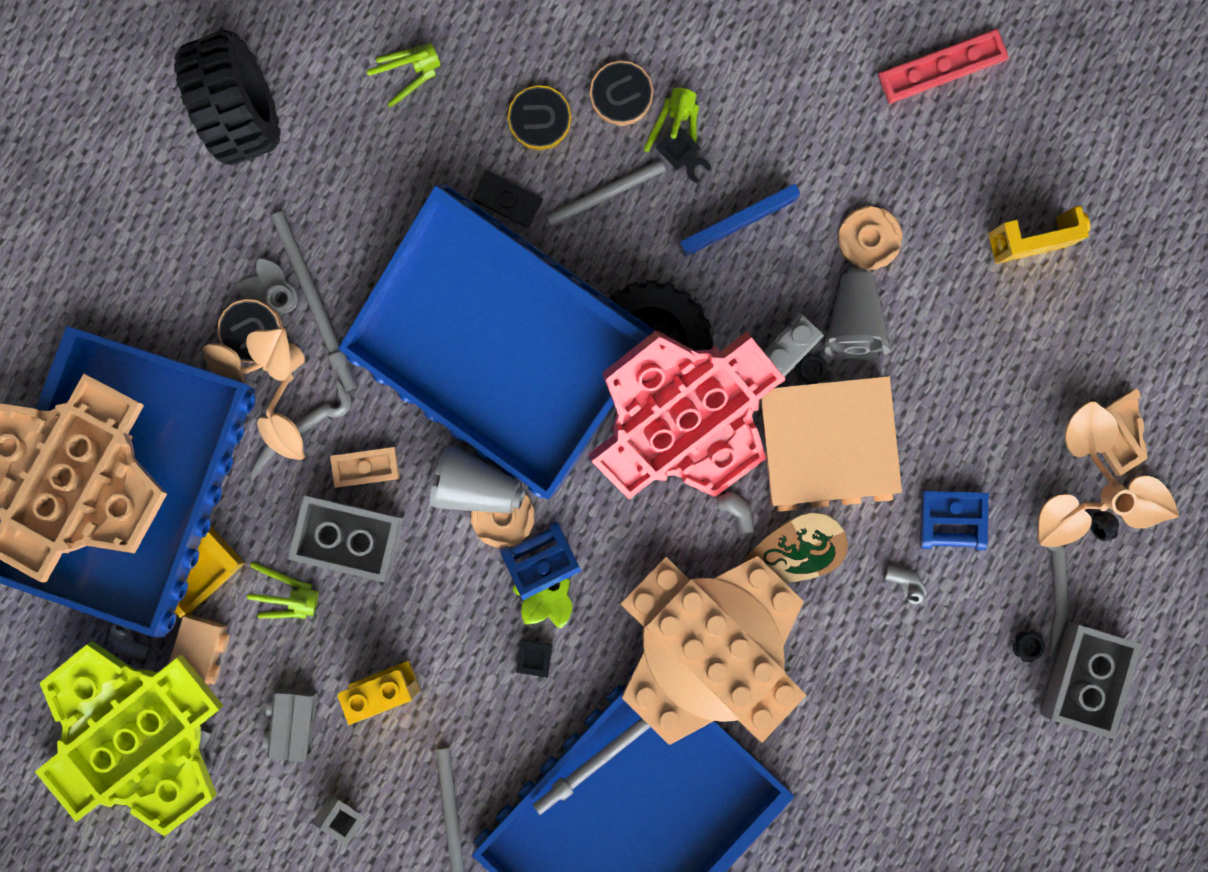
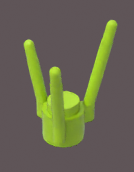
(422, 59)
(680, 106)
(301, 602)

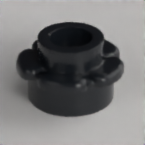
(808, 361)
(1107, 522)
(1037, 646)

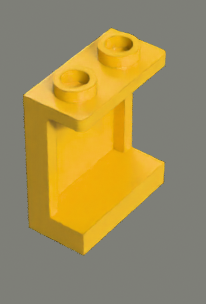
(1009, 245)
(214, 567)
(379, 692)

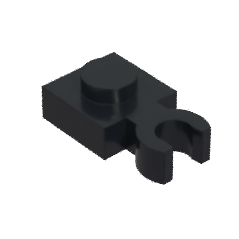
(682, 152)

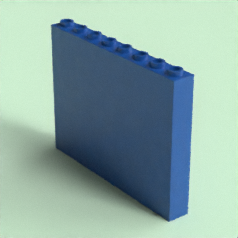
(493, 340)
(183, 443)
(643, 809)

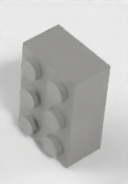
(346, 538)
(1090, 680)

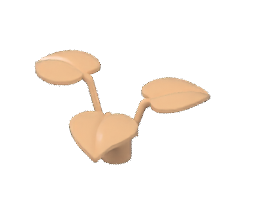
(279, 359)
(1140, 506)

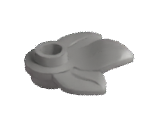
(267, 286)

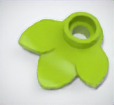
(549, 604)

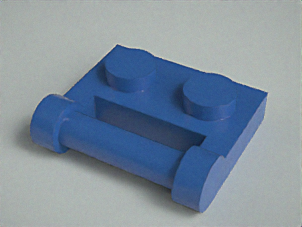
(954, 508)
(543, 568)

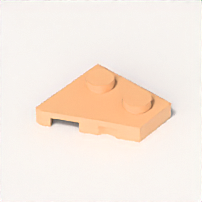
(1130, 446)

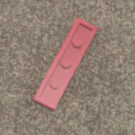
(943, 66)

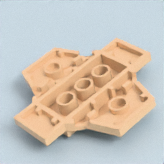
(72, 479)
(712, 650)

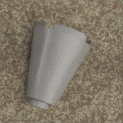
(857, 319)
(473, 485)

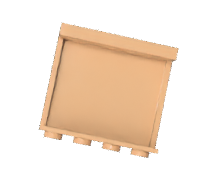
(830, 443)

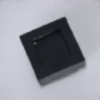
(534, 658)

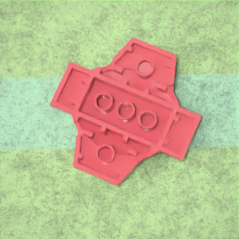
(685, 414)

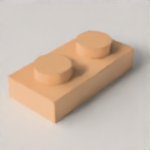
(365, 467)

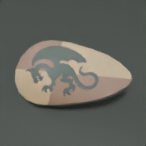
(803, 547)

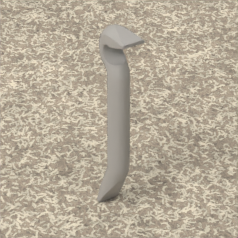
(308, 422)
(1060, 594)

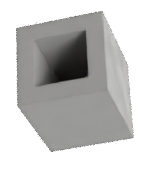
(338, 820)

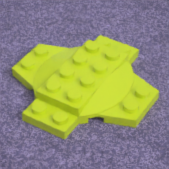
(129, 738)

